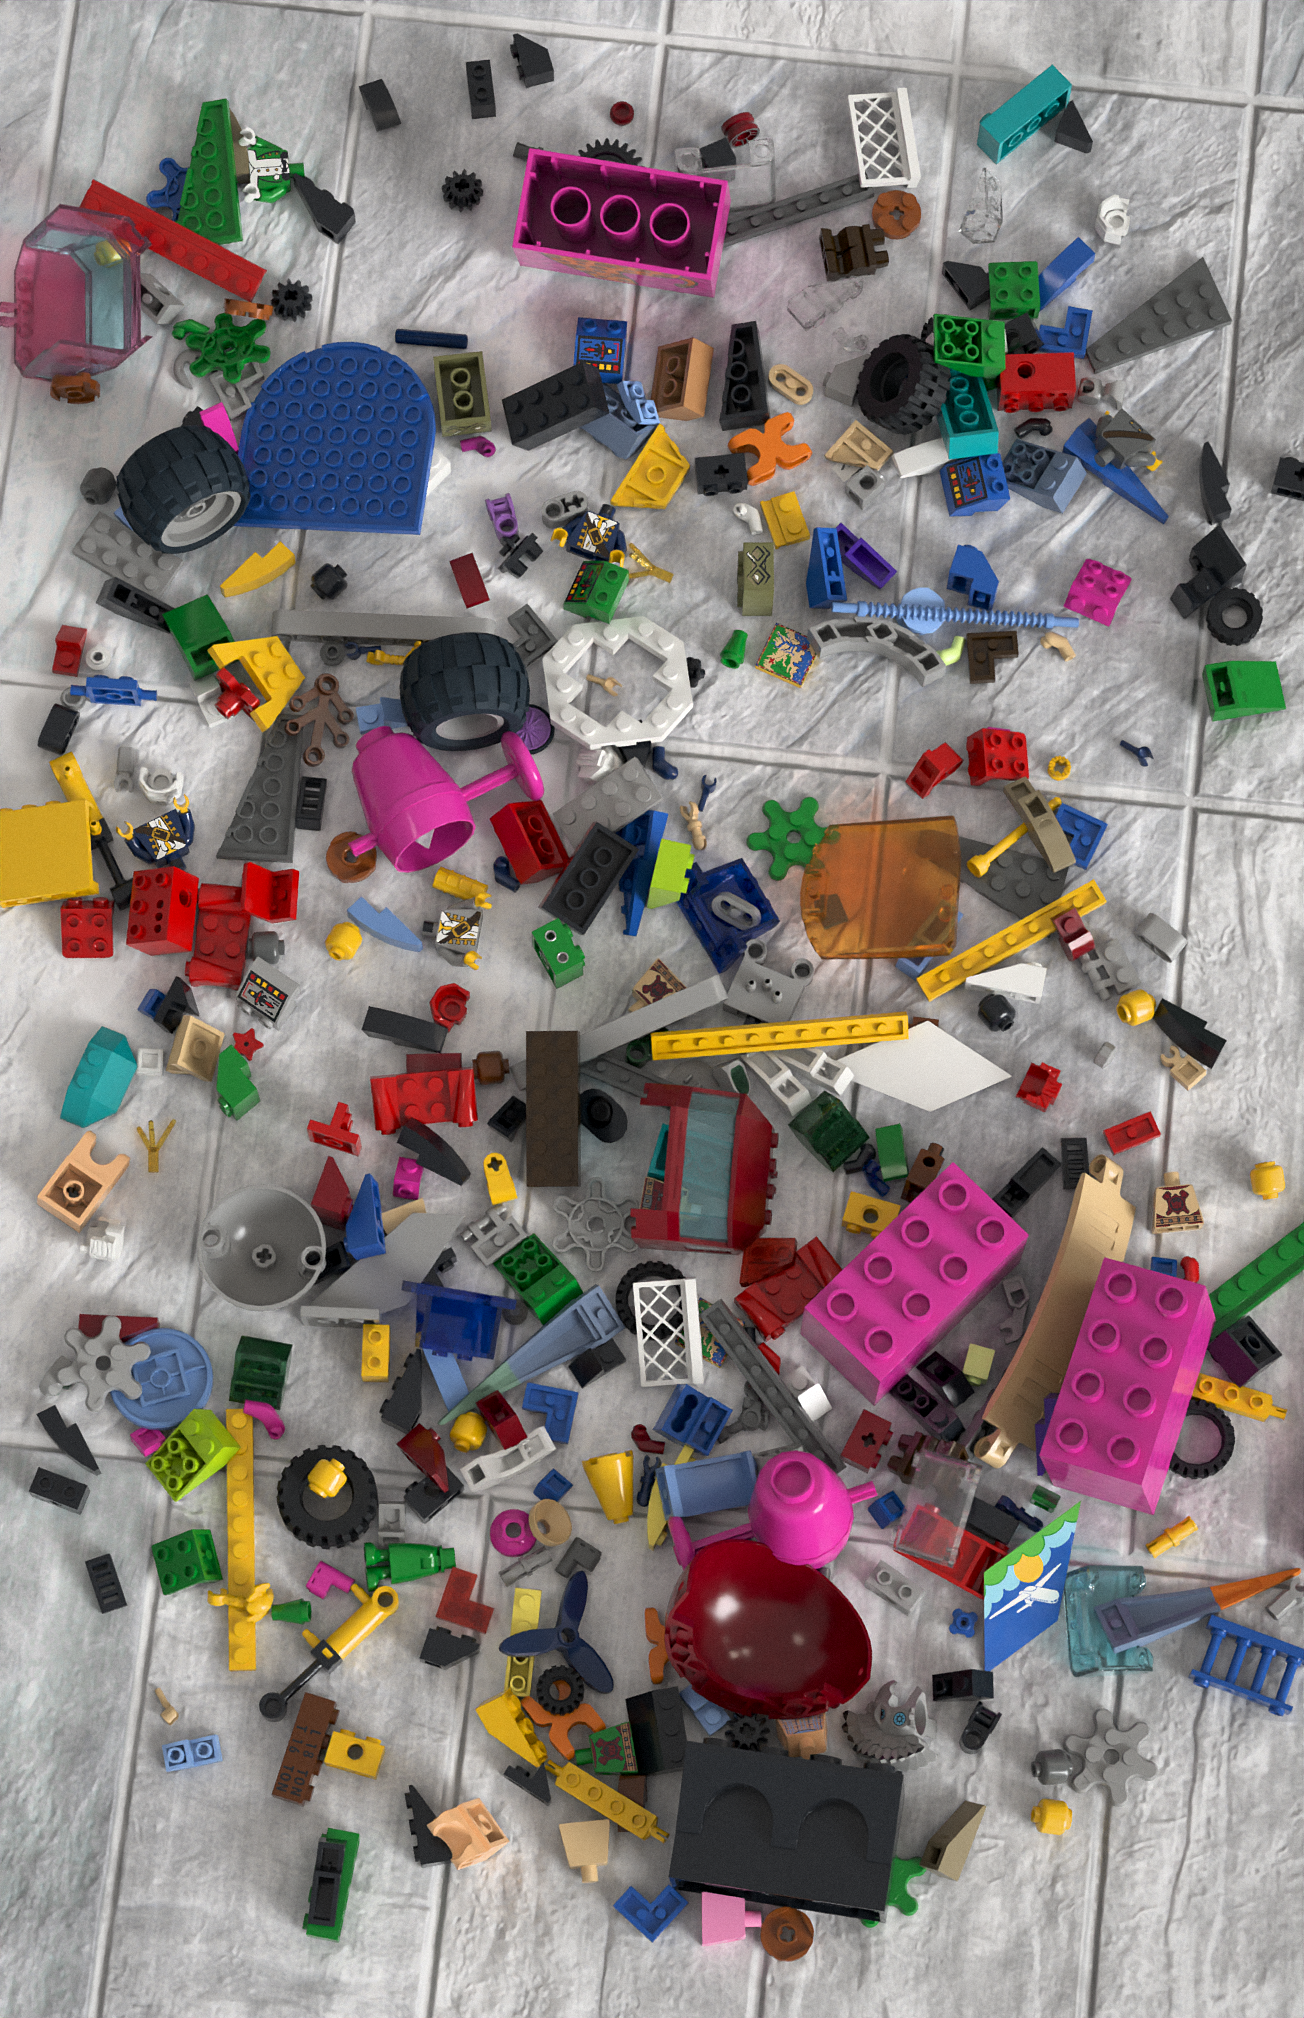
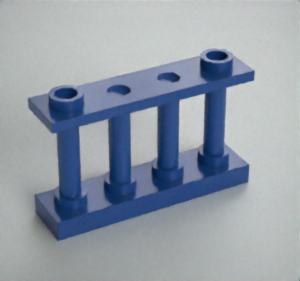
(1245, 1639)

